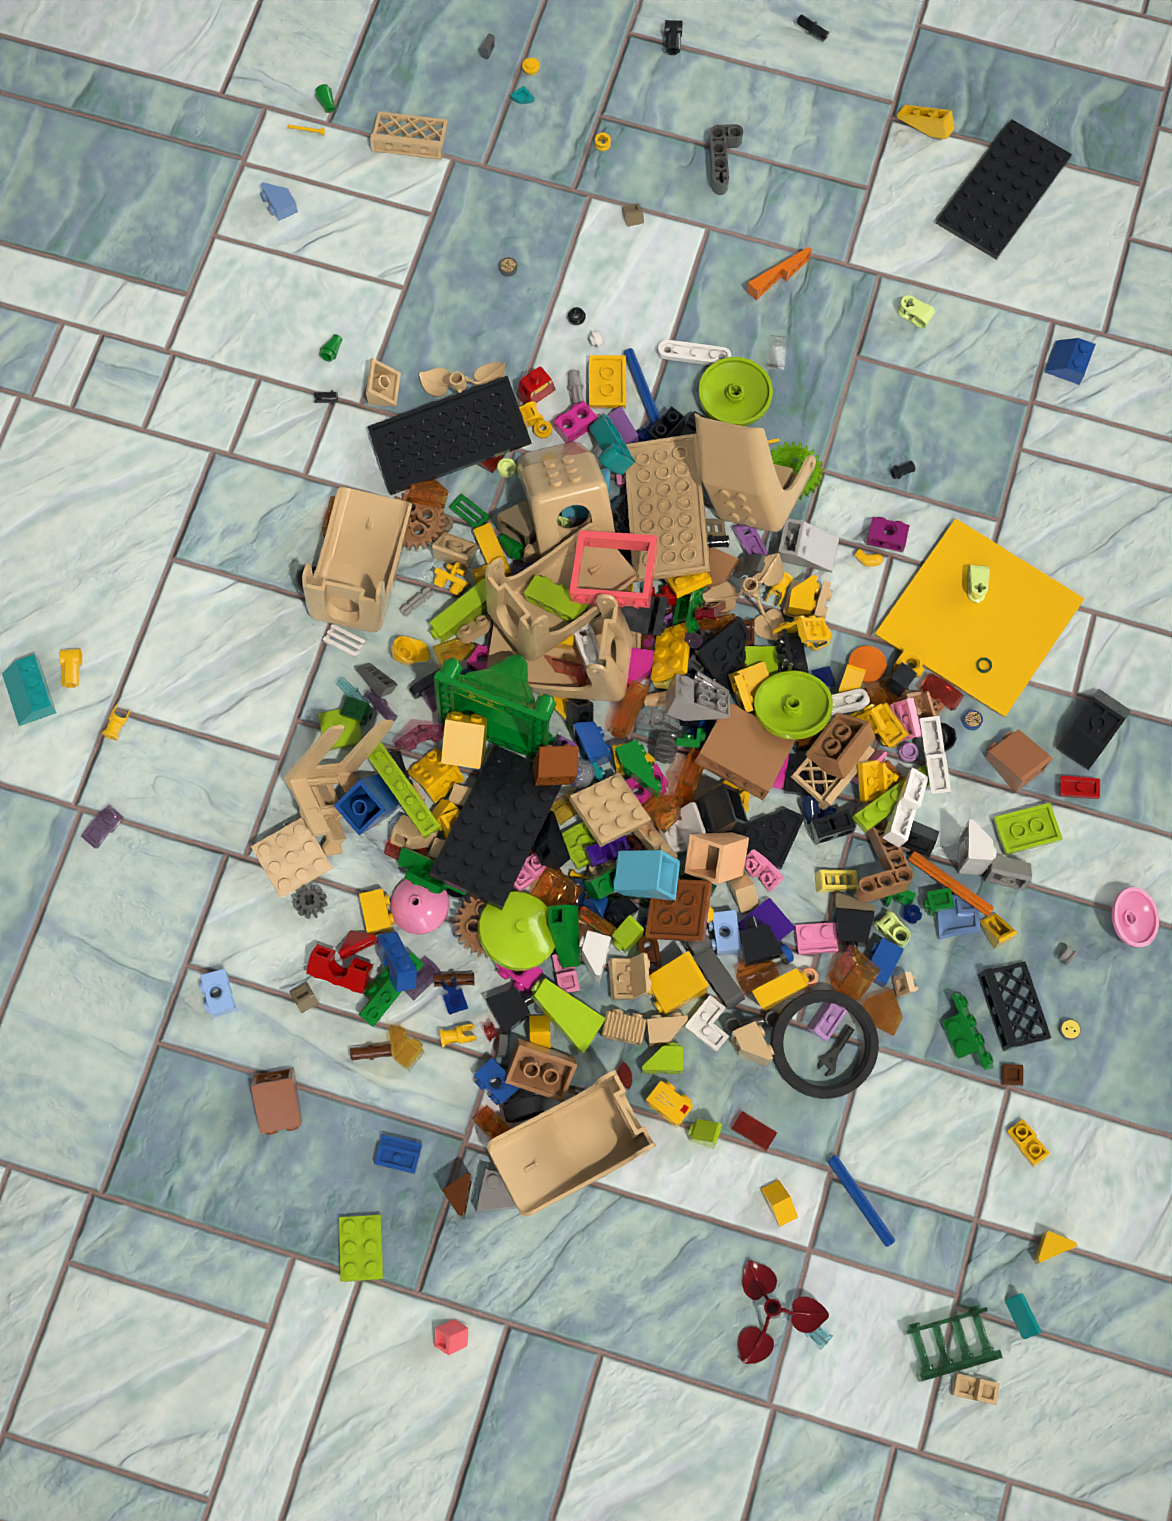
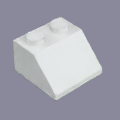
(595, 952)

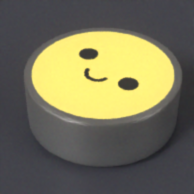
(1070, 1029)

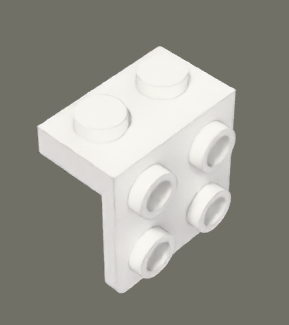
(679, 833)

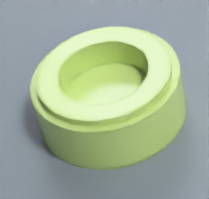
(506, 467)

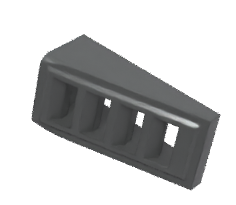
(377, 680)

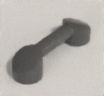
(768, 1019)

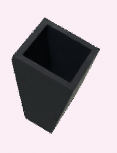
(722, 810)

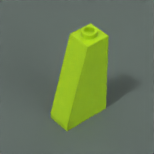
(460, 613)
(569, 1015)

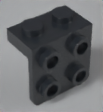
(647, 620)

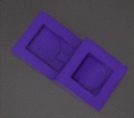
(600, 855)

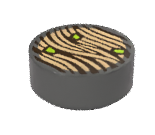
(508, 266)

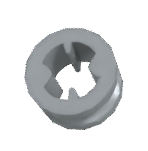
(1068, 955)

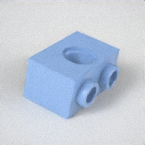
(725, 945)
(223, 1004)

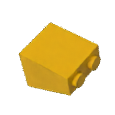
(464, 740)
(677, 984)

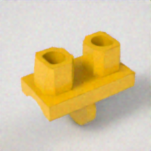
(458, 583)

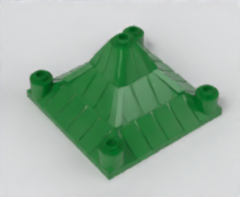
(502, 698)

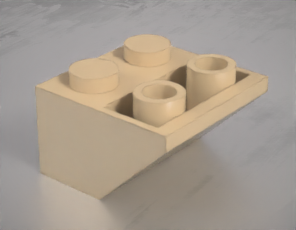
(751, 1045)

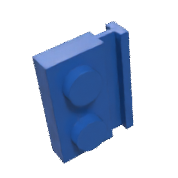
(398, 1154)

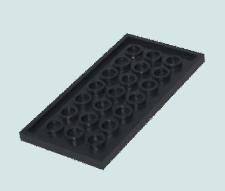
(1004, 189)
(449, 435)
(495, 829)

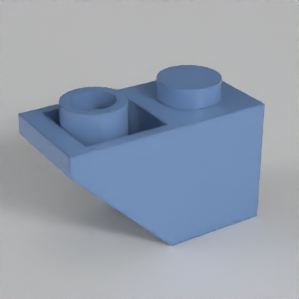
(279, 200)

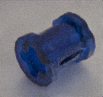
(643, 433)

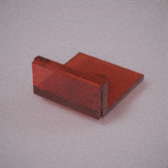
(571, 668)

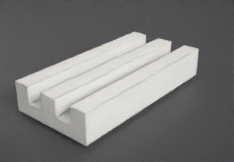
(330, 633)

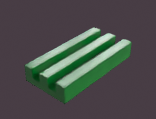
(486, 517)

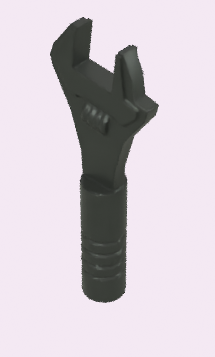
(831, 1059)

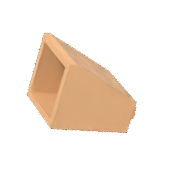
(716, 856)

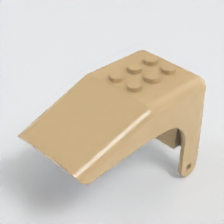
(742, 475)
(559, 479)
(357, 560)
(533, 628)
(607, 681)
(569, 1146)

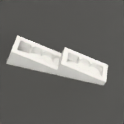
(935, 755)
(905, 808)

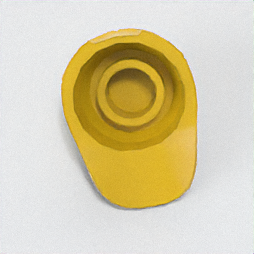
(409, 651)

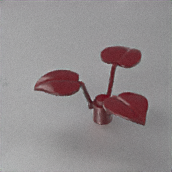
(807, 1313)

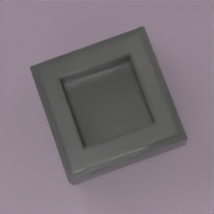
(488, 46)
(503, 1046)

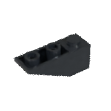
(551, 844)

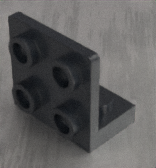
(792, 653)

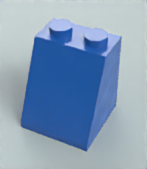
(367, 804)

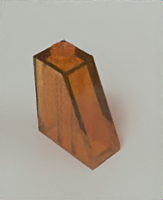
(628, 709)
(689, 778)

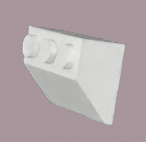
(974, 849)

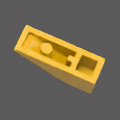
(931, 121)

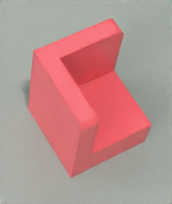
(451, 1337)

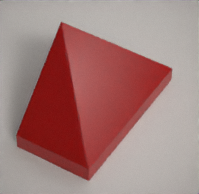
(355, 943)

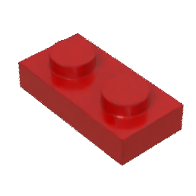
(1079, 787)

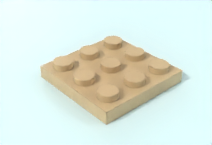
(609, 809)
(291, 857)

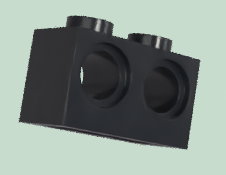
(832, 826)

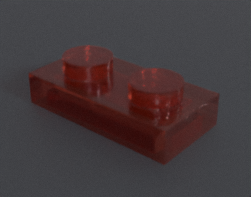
(754, 1131)

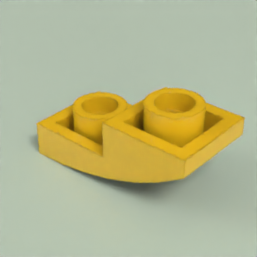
(488, 542)
(1028, 1143)

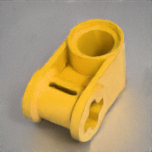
(530, 414)

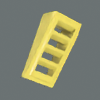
(825, 876)

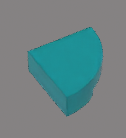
(522, 96)

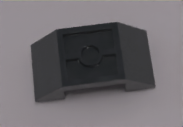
(670, 425)
(1093, 729)

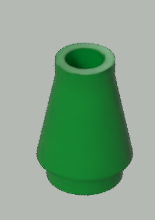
(325, 97)
(330, 349)
(512, 547)

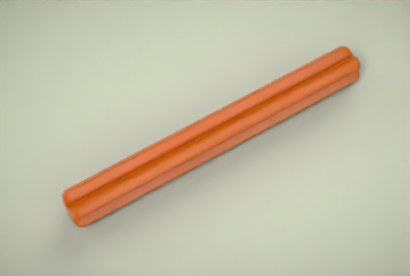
(949, 882)

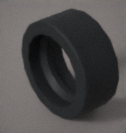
(523, 1109)

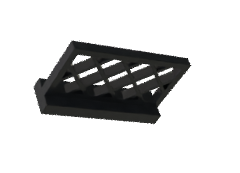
(998, 1010)

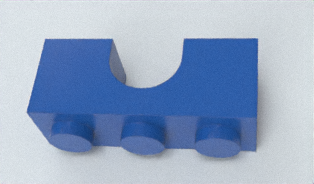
(393, 953)

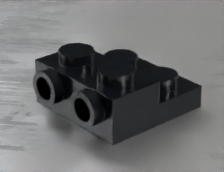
(791, 785)

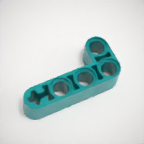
(615, 451)

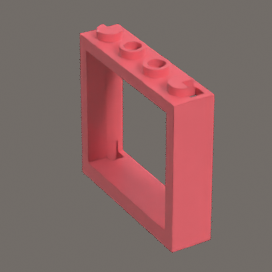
(615, 541)

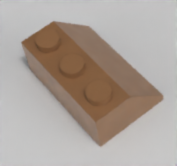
(841, 745)
(540, 1070)

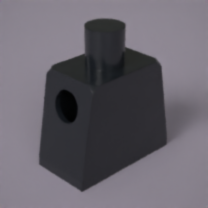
(853, 927)
(758, 943)
(510, 1008)

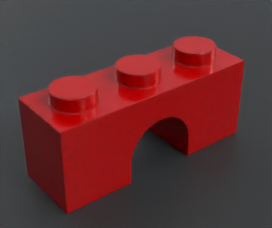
(324, 967)

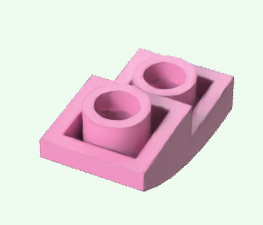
(759, 866)
(529, 873)

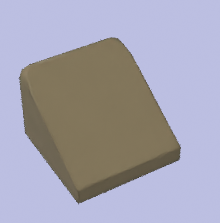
(633, 214)
(304, 997)

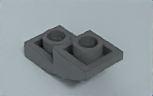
(749, 565)

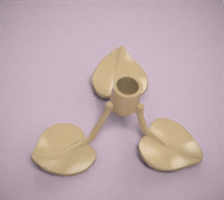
(439, 379)
(770, 576)

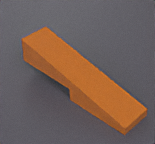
(784, 270)

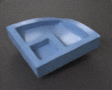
(958, 921)

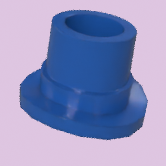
(597, 906)

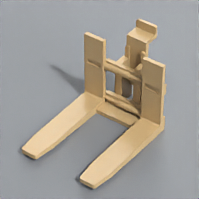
(314, 783)

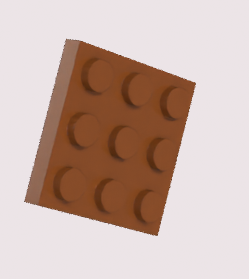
(681, 918)

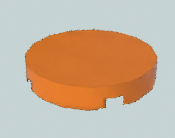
(871, 660)

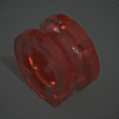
(490, 1031)

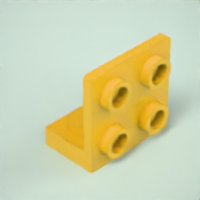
(809, 628)
(746, 683)
(434, 776)

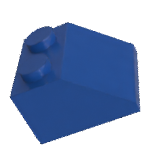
(1070, 359)
(591, 742)

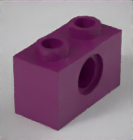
(893, 542)

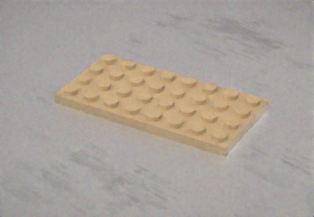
(668, 502)

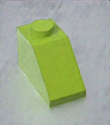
(627, 934)
(666, 1060)
(705, 1132)

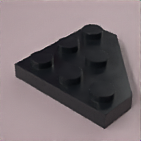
(725, 652)
(773, 835)

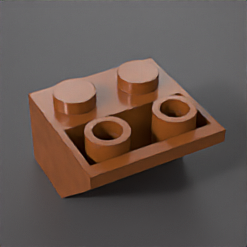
(555, 765)

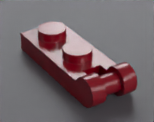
(709, 610)

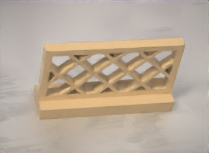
(408, 145)
(836, 785)

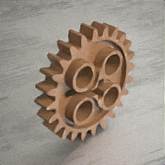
(429, 534)
(471, 939)

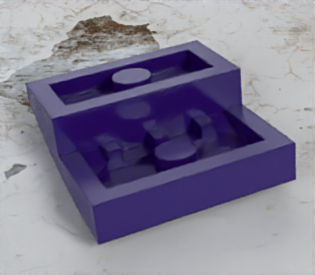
(771, 914)

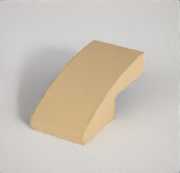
(975, 1389)

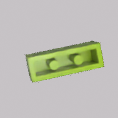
(553, 599)

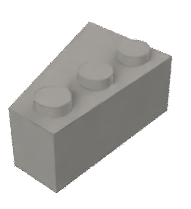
(494, 1194)

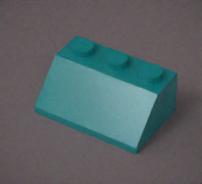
(28, 690)

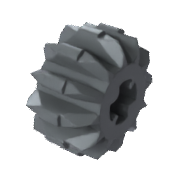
(666, 747)
(303, 906)

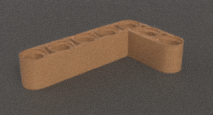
(892, 872)

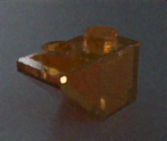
(490, 1123)

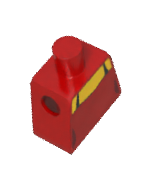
(535, 386)

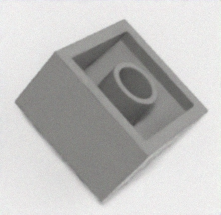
(1009, 872)

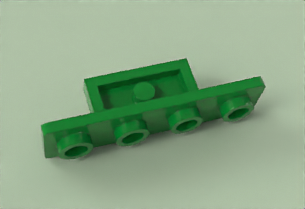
(686, 608)
(419, 869)
(382, 994)
(964, 1034)

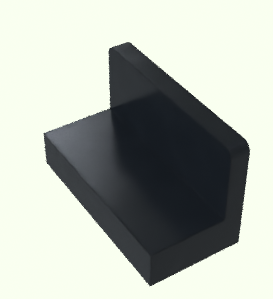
(921, 839)

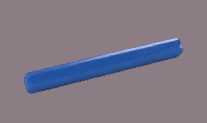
(641, 385)
(861, 1201)

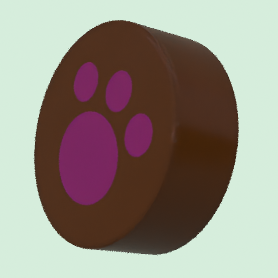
(648, 642)

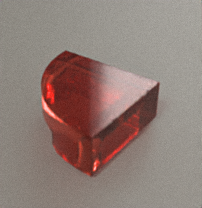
(625, 1075)

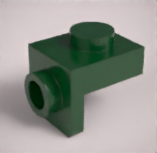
(356, 710)

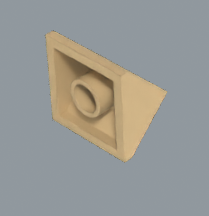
(382, 384)
(454, 549)

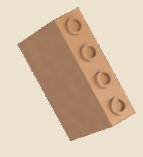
(744, 752)

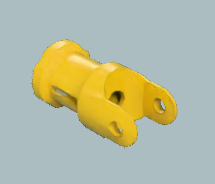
(780, 589)
(114, 725)
(456, 1035)

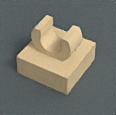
(904, 984)

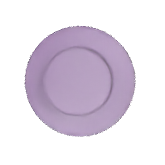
(908, 752)

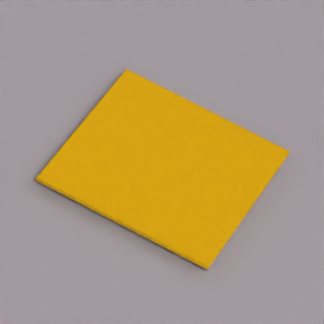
(1010, 627)

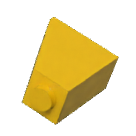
(781, 989)

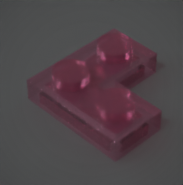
(420, 734)

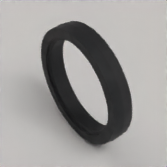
(870, 1036)

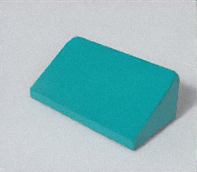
(1023, 1316)

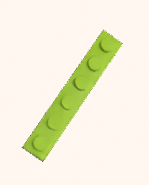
(403, 791)
(882, 806)

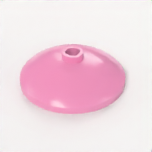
(424, 916)
(1135, 917)

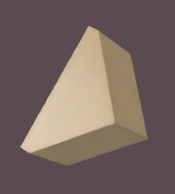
(744, 893)

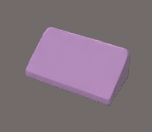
(826, 1020)

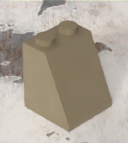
(517, 523)

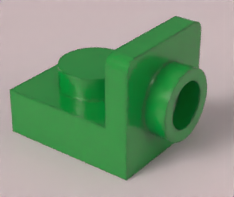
(689, 741)
(902, 898)
(938, 901)

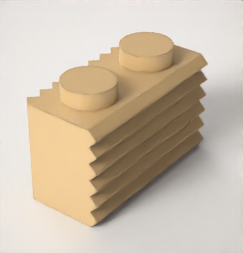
(624, 1027)

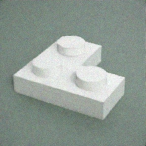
(703, 1024)

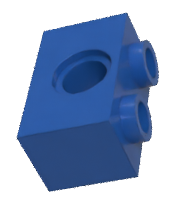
(492, 1071)

